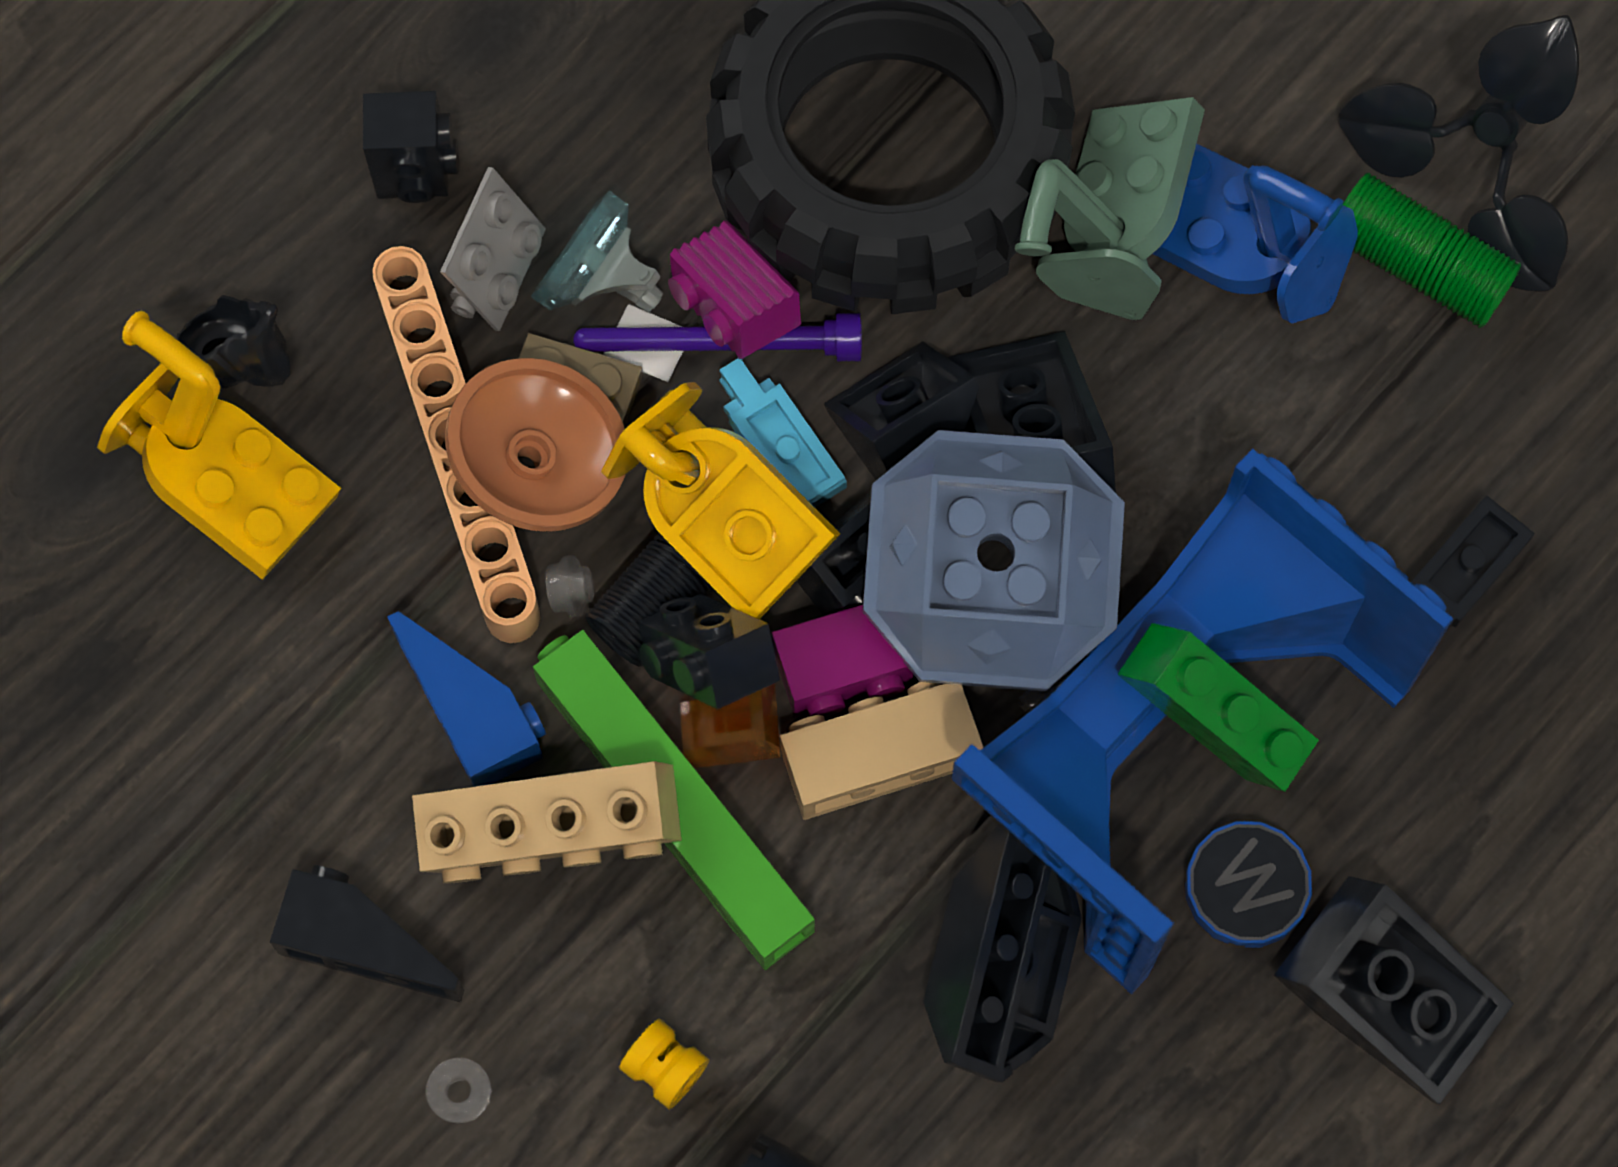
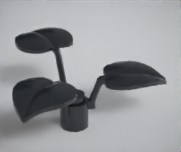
(1529, 79)

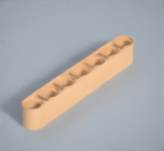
(422, 366)

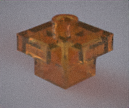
(733, 733)

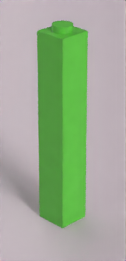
(713, 844)

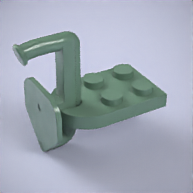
(1114, 206)

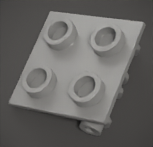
(492, 252)

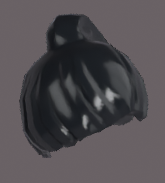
(239, 342)

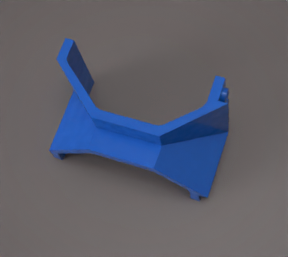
(1254, 584)

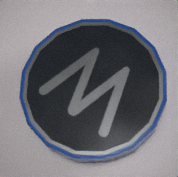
(1248, 884)

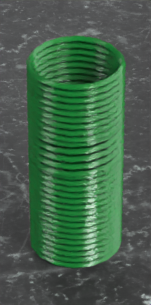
(1406, 236)

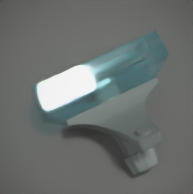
(599, 262)

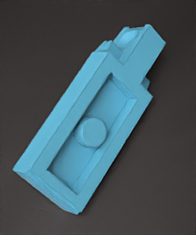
(780, 433)

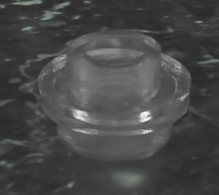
(569, 586)
(444, 1076)

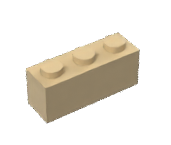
(877, 747)

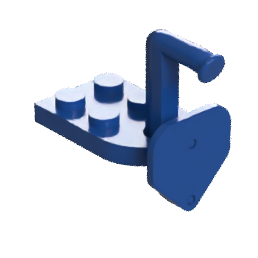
(1241, 212)

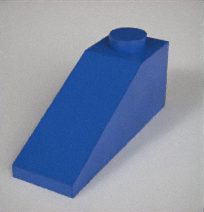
(474, 708)

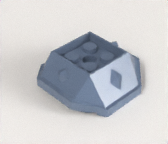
(978, 624)

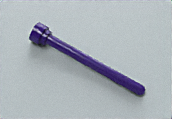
(837, 337)

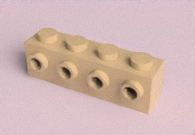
(547, 819)

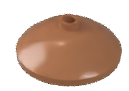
(538, 414)

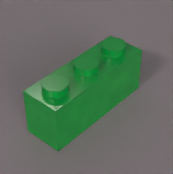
(1218, 706)

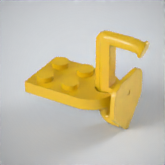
(214, 457)
(738, 517)

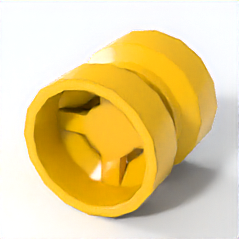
(664, 1064)

